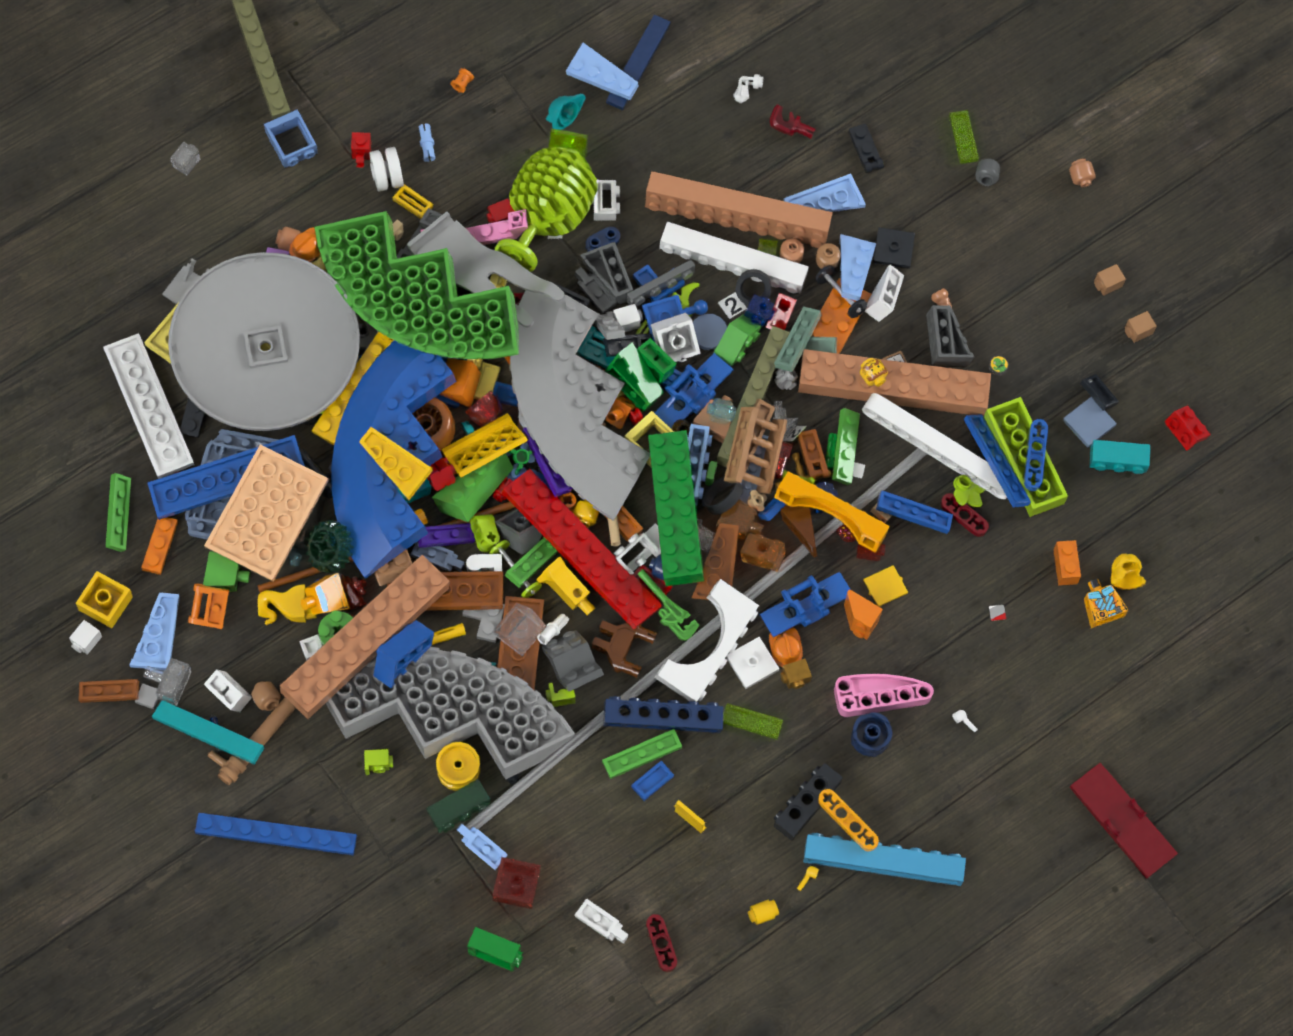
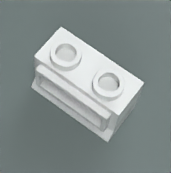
(606, 214)
(641, 558)

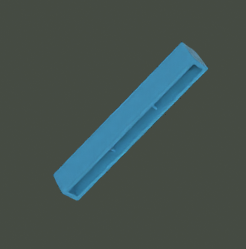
(885, 860)

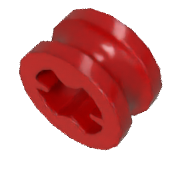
(635, 416)

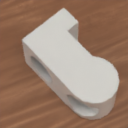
(484, 563)

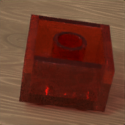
(516, 883)

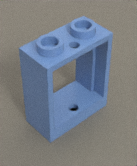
(283, 124)

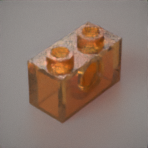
(769, 559)

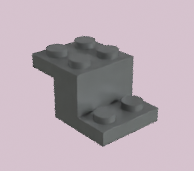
(572, 660)

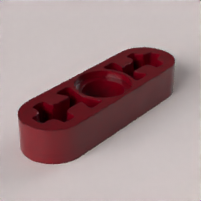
(965, 523)
(671, 955)

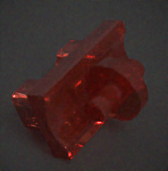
(352, 590)

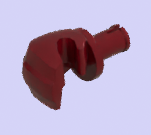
(791, 126)

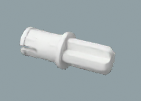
(552, 629)

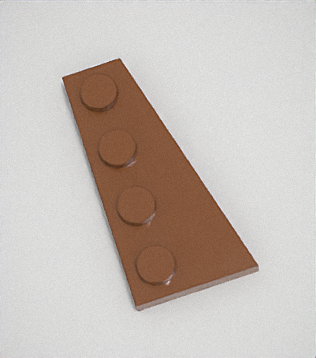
(720, 560)

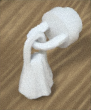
(742, 93)

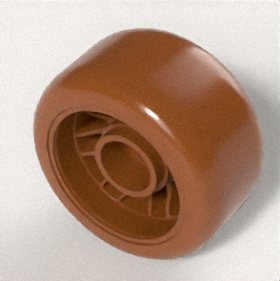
(441, 422)

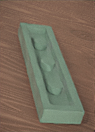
(797, 339)

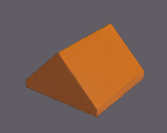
(467, 380)

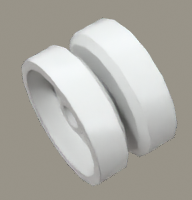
(386, 169)

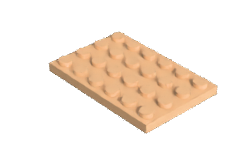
(266, 513)

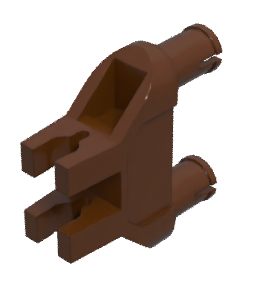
(619, 645)

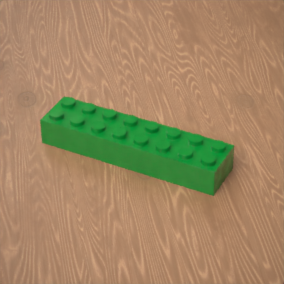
(676, 508)

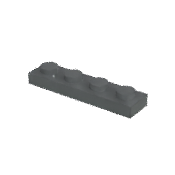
(664, 281)

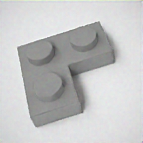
(489, 620)

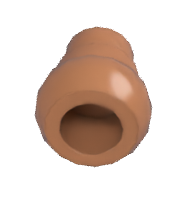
(941, 297)

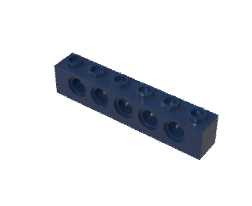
(634, 720)

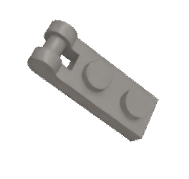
(609, 326)

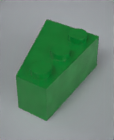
(638, 380)

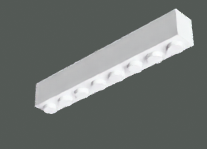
(732, 257)

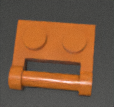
(215, 606)

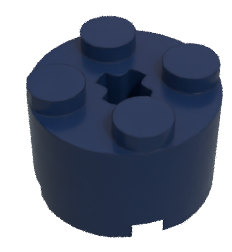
(882, 736)

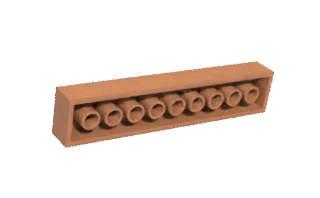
(737, 209)
(904, 386)
(360, 638)

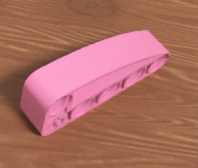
(875, 686)

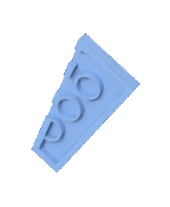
(598, 71)

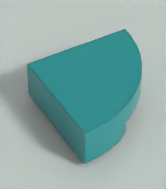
(467, 428)

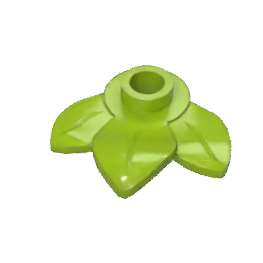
(967, 491)

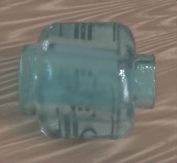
(721, 411)

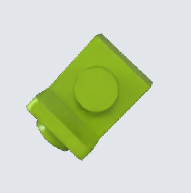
(561, 698)

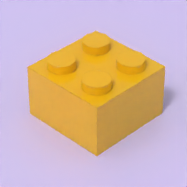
(104, 599)

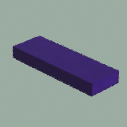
(447, 535)

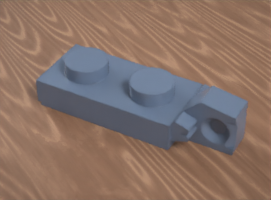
(439, 557)

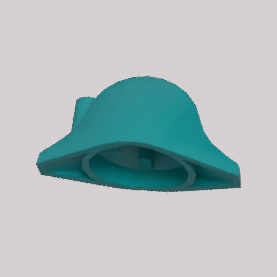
(564, 110)

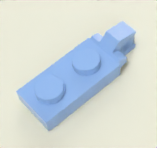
(482, 846)

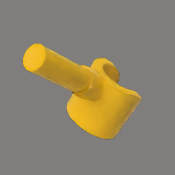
(811, 872)

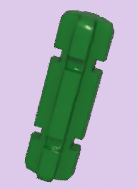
(831, 448)

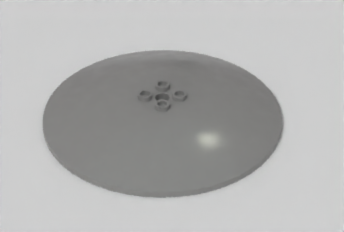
(257, 302)

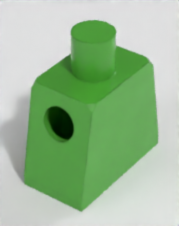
(224, 573)

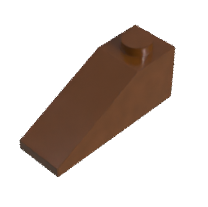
(800, 523)

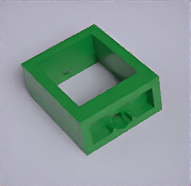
(495, 949)

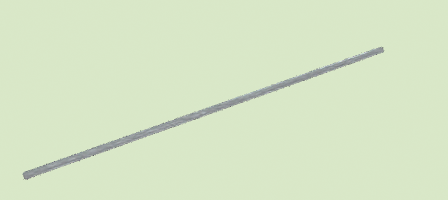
(688, 646)

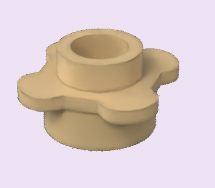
(751, 501)

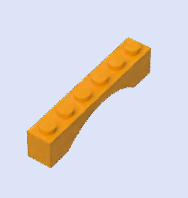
(798, 492)

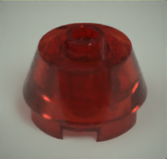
(485, 409)

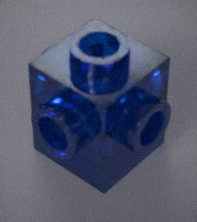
(759, 310)

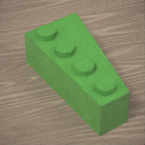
(472, 490)

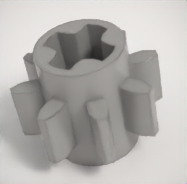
(786, 379)

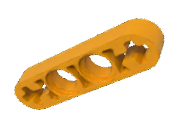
(846, 821)

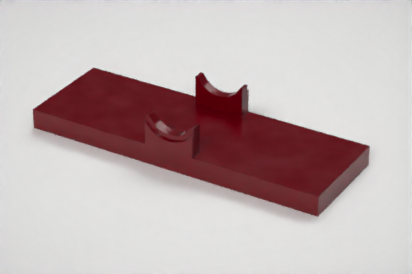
(1123, 820)

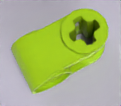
(485, 532)

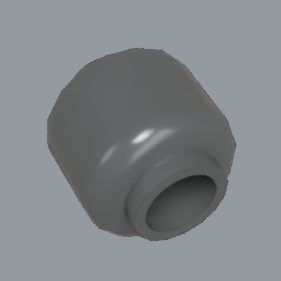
(987, 172)

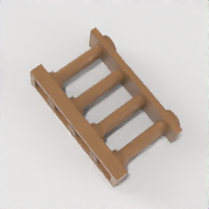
(741, 445)

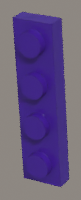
(554, 480)

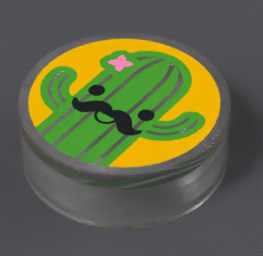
(998, 365)

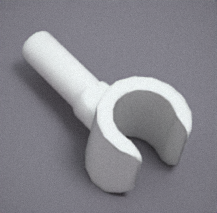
(961, 716)

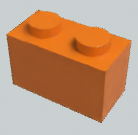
(1067, 562)

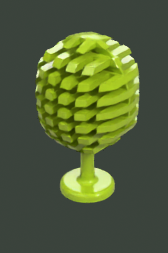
(557, 194)

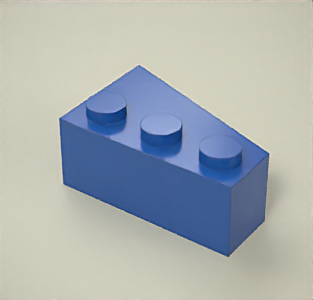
(401, 651)

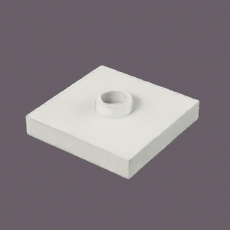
(752, 662)

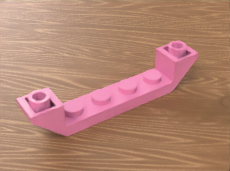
(497, 231)

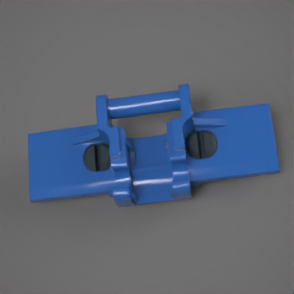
(704, 379)
(809, 610)

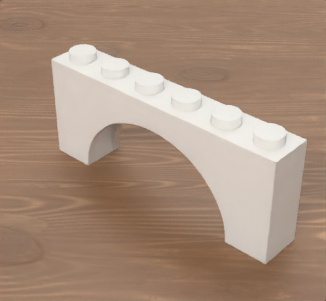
(734, 612)

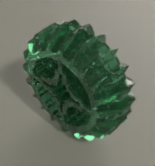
(321, 554)

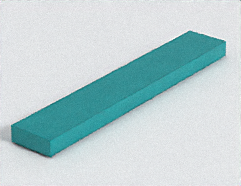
(208, 732)

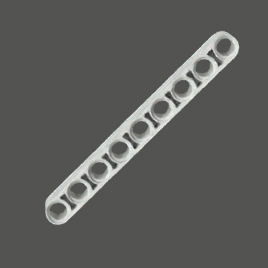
(932, 443)

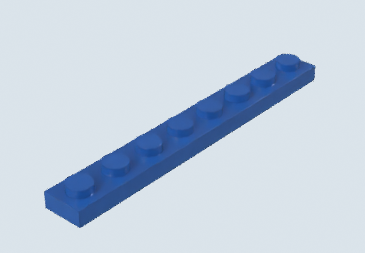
(275, 834)

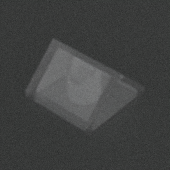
(519, 628)

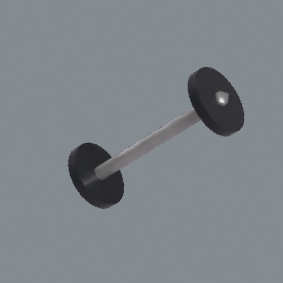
(825, 275)

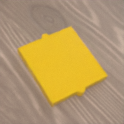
(885, 586)
(690, 816)

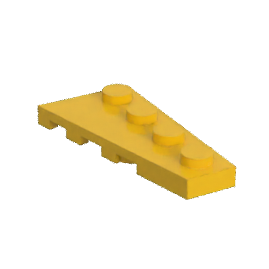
(398, 464)

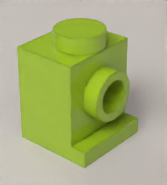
(377, 761)

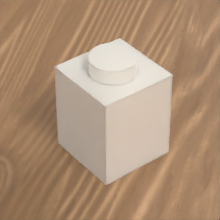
(628, 317)
(85, 637)

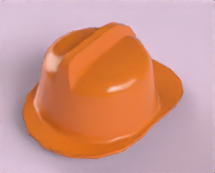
(305, 246)
(786, 647)

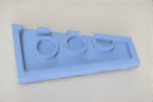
(831, 196)
(854, 265)
(158, 635)

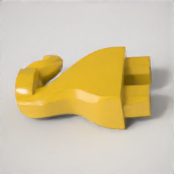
(287, 603)

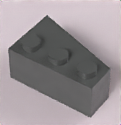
(609, 269)
(945, 338)

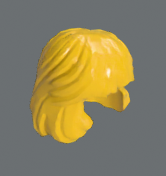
(1126, 572)

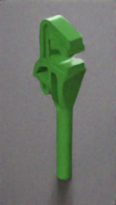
(672, 613)

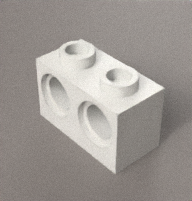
(228, 690)

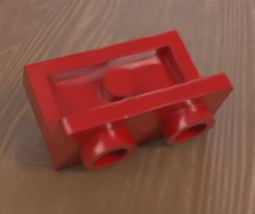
(1187, 427)

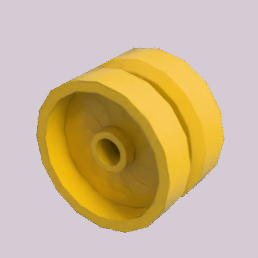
(455, 755)

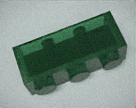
(458, 806)

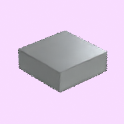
(147, 696)

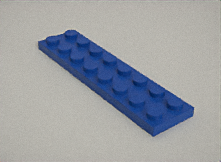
(211, 480)

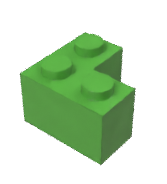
(736, 338)

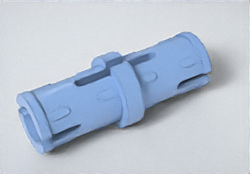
(427, 142)

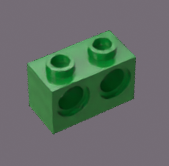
(657, 360)

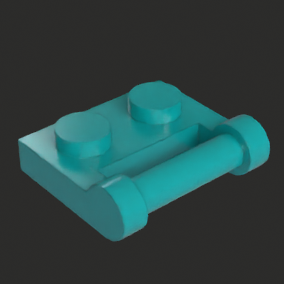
(593, 350)

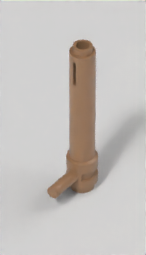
(236, 765)

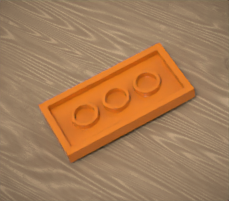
(835, 320)

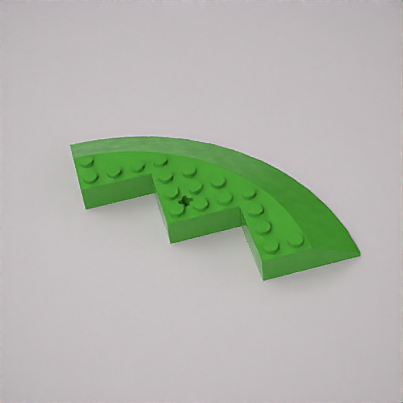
(415, 295)

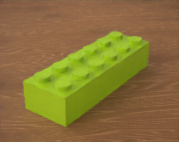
(1011, 428)

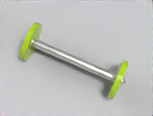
(500, 549)

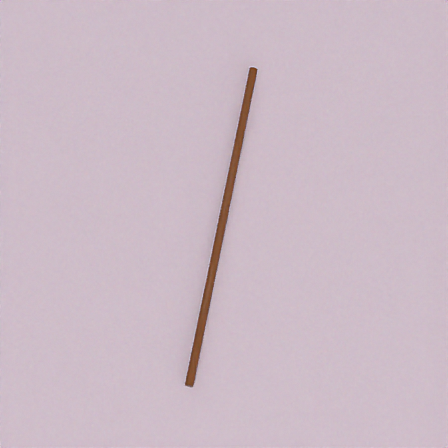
(312, 571)

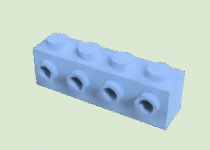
(698, 442)

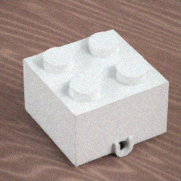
(676, 337)

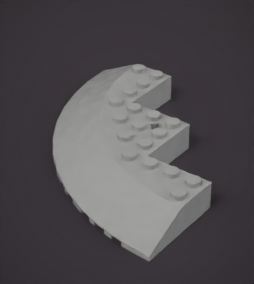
(568, 401)
(452, 699)

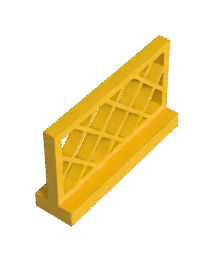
(485, 437)

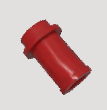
(497, 495)

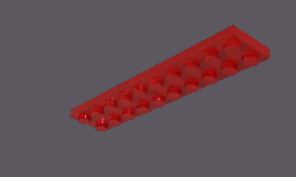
(581, 549)

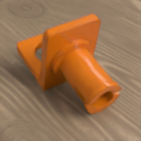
(619, 411)

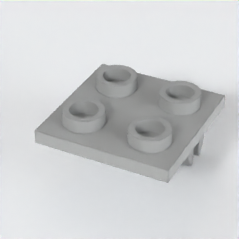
(181, 282)

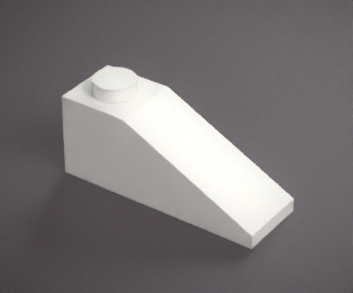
(885, 294)

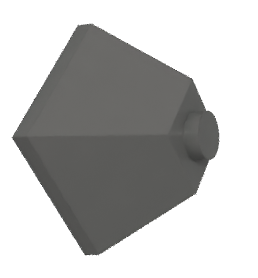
(518, 531)

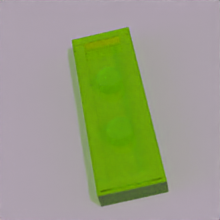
(963, 137)
(752, 721)

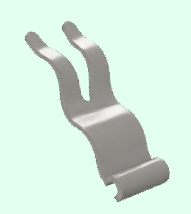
(476, 262)

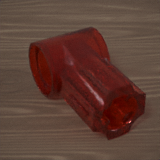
(783, 457)

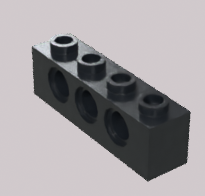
(792, 827)

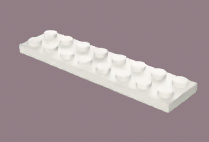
(148, 406)

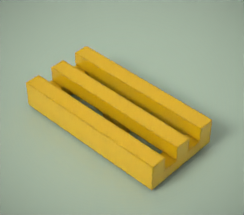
(397, 199)

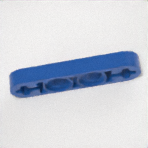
(1038, 455)

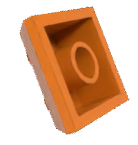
(861, 614)

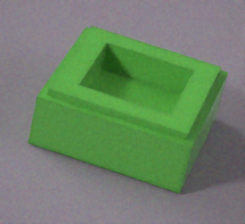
(711, 473)

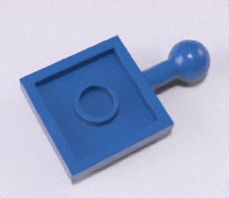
(668, 308)

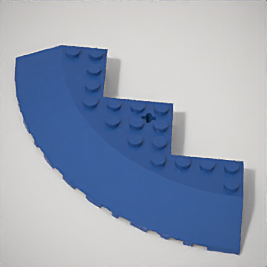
(361, 491)

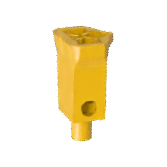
(566, 586)

